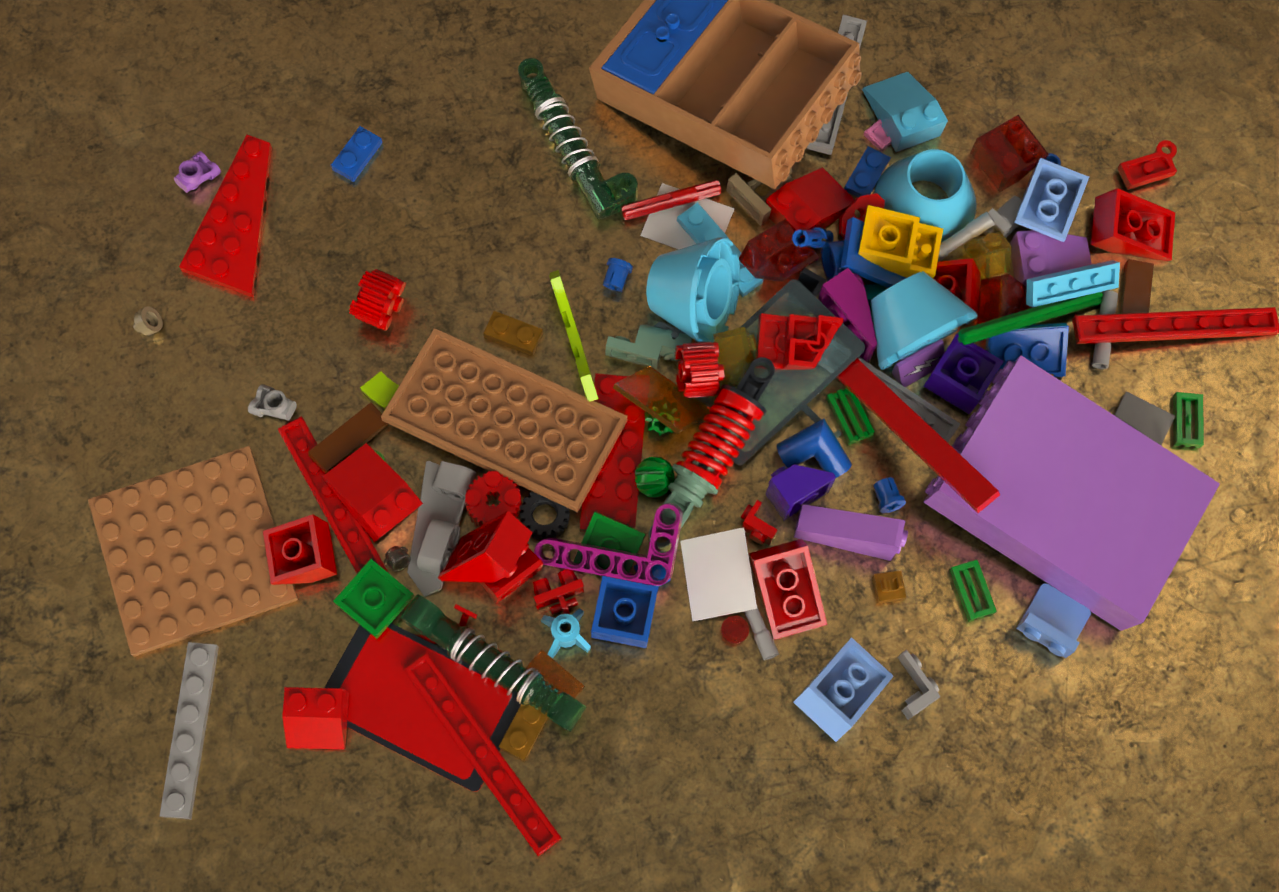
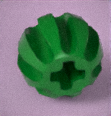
(654, 476)

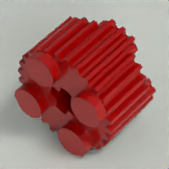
(378, 298)
(699, 369)
(488, 488)

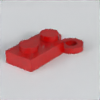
(1149, 167)

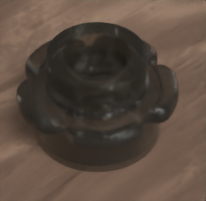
(397, 558)

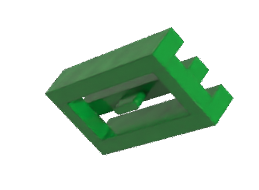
(841, 394)
(1198, 442)
(980, 613)

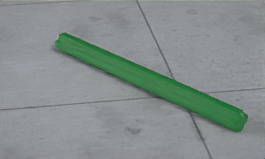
(1027, 318)

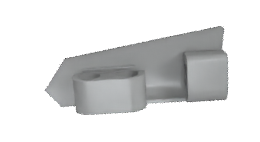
(438, 522)

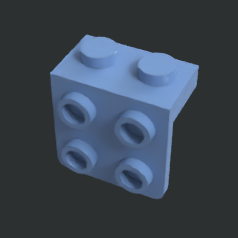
(1054, 620)

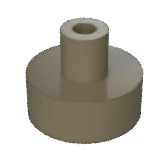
(147, 321)

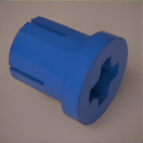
(616, 274)
(888, 495)

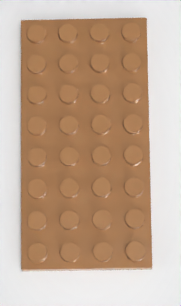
(505, 419)

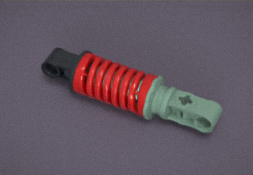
(716, 442)

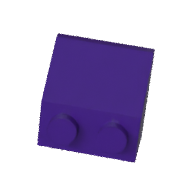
(963, 374)
(797, 486)

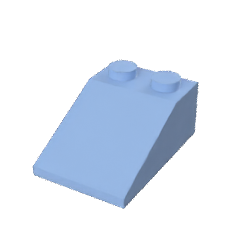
(1051, 199)
(843, 689)

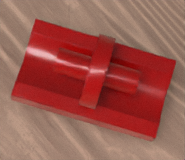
(569, 588)

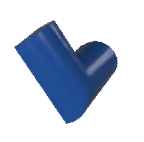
(818, 442)

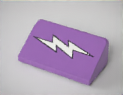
(918, 364)

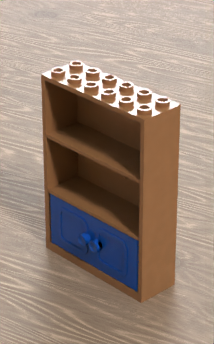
(729, 79)

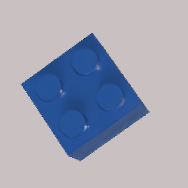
(624, 612)

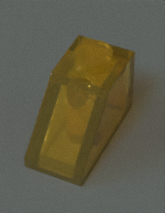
(990, 254)
(735, 353)

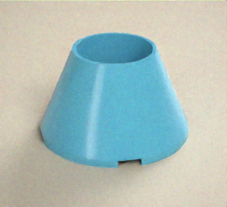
(936, 167)
(696, 288)
(914, 316)

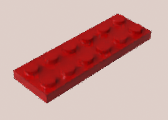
(615, 487)

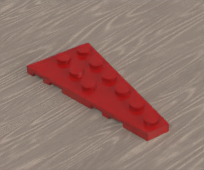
(231, 231)

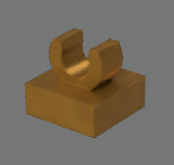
(889, 586)

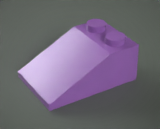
(1040, 255)

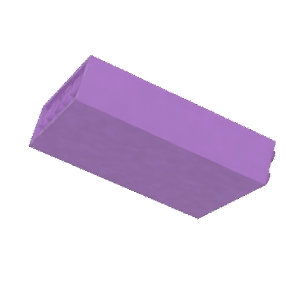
(1078, 494)

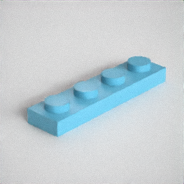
(703, 228)
(1072, 283)

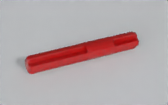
(671, 199)

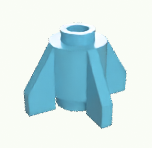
(565, 639)

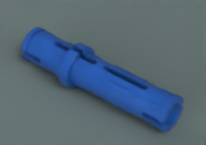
(812, 237)

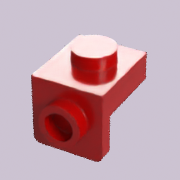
(758, 529)

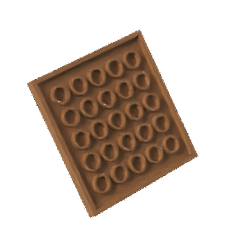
(188, 550)

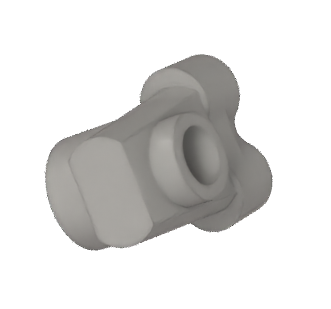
(271, 403)

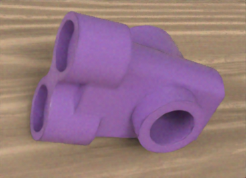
(196, 171)

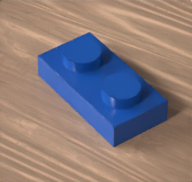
(356, 153)
(867, 173)

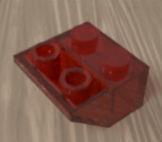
(1008, 152)
(774, 255)
(1000, 298)

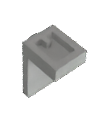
(1005, 217)
(928, 686)

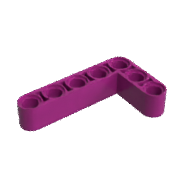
(618, 557)

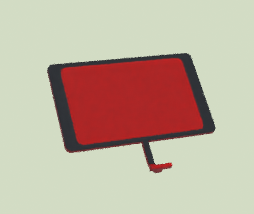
(396, 715)

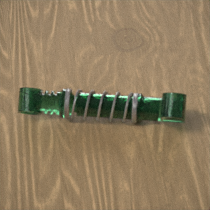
(582, 166)
(504, 671)

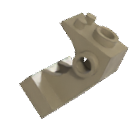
(749, 199)

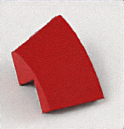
(794, 340)

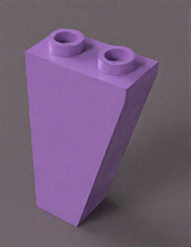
(852, 531)

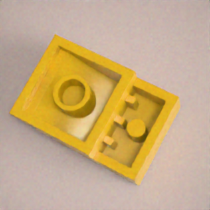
(900, 242)

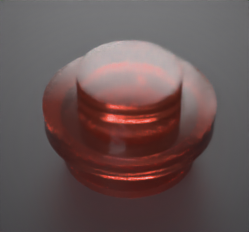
(735, 629)

